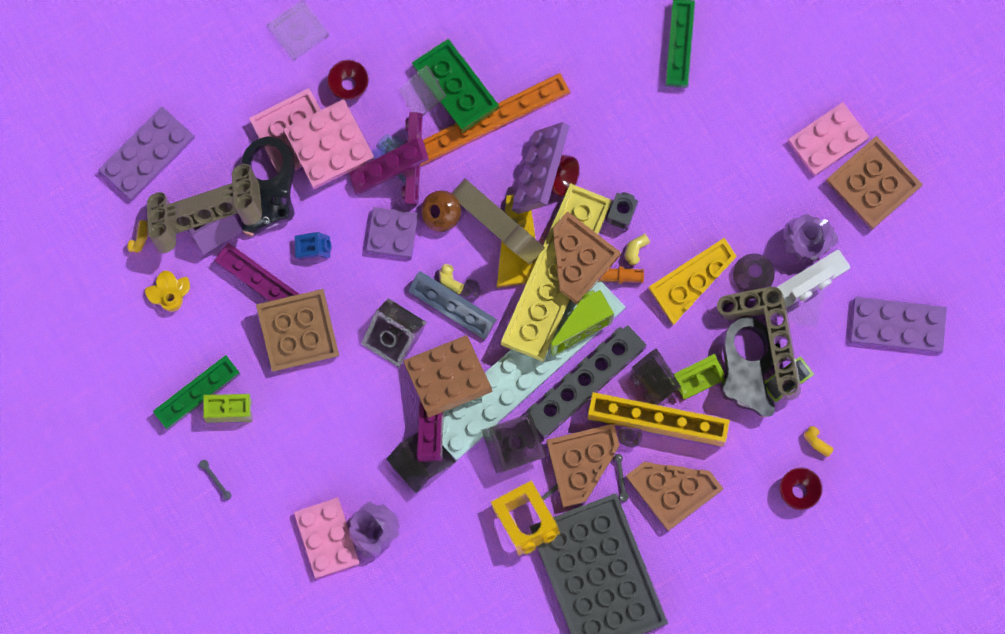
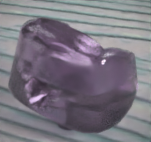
(471, 290)
(629, 436)

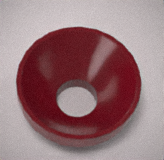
(344, 70)
(566, 174)
(803, 477)

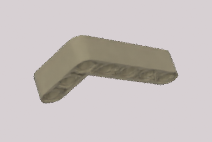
(498, 221)
(775, 332)

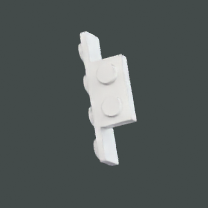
(813, 278)

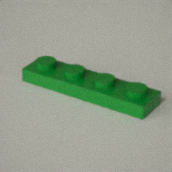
(680, 43)
(192, 394)

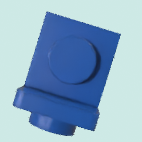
(312, 245)

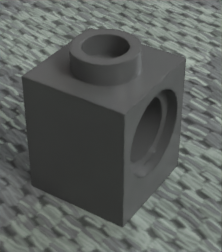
(618, 219)

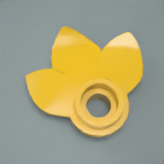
(168, 287)

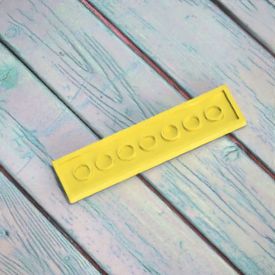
(541, 302)

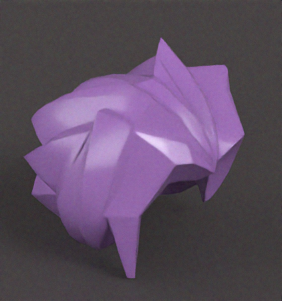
(809, 237)
(373, 529)

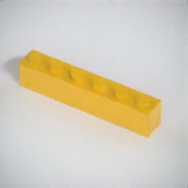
(658, 419)

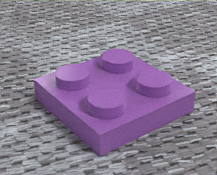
(392, 232)

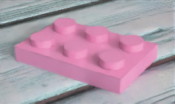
(828, 139)
(326, 538)

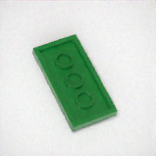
(466, 96)

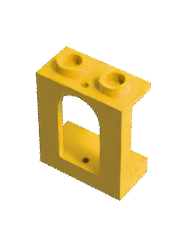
(515, 499)

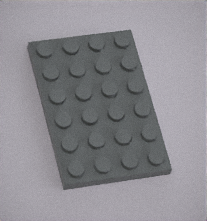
(600, 572)

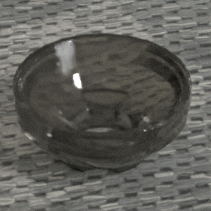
(745, 281)

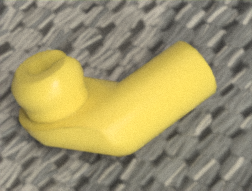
(633, 248)
(446, 279)

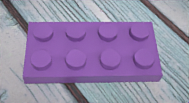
(146, 153)
(540, 168)
(898, 324)

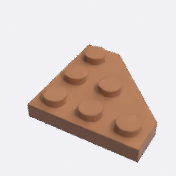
(580, 257)
(581, 461)
(673, 490)

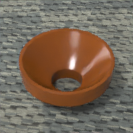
(449, 211)

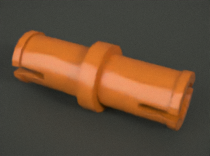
(623, 275)

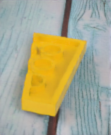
(512, 268)
(688, 282)

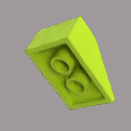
(588, 317)

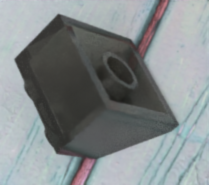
(393, 332)
(655, 379)
(513, 443)
(415, 473)

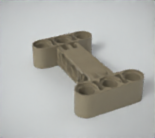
(169, 218)

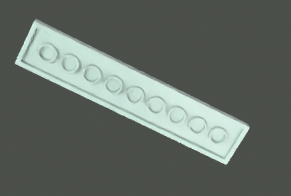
(512, 382)

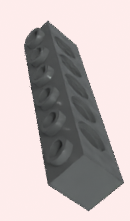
(633, 347)

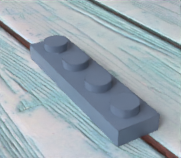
(452, 305)

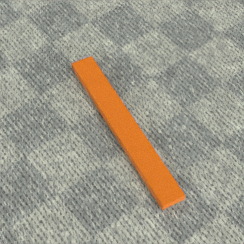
(510, 111)

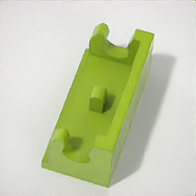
(699, 376)
(227, 408)

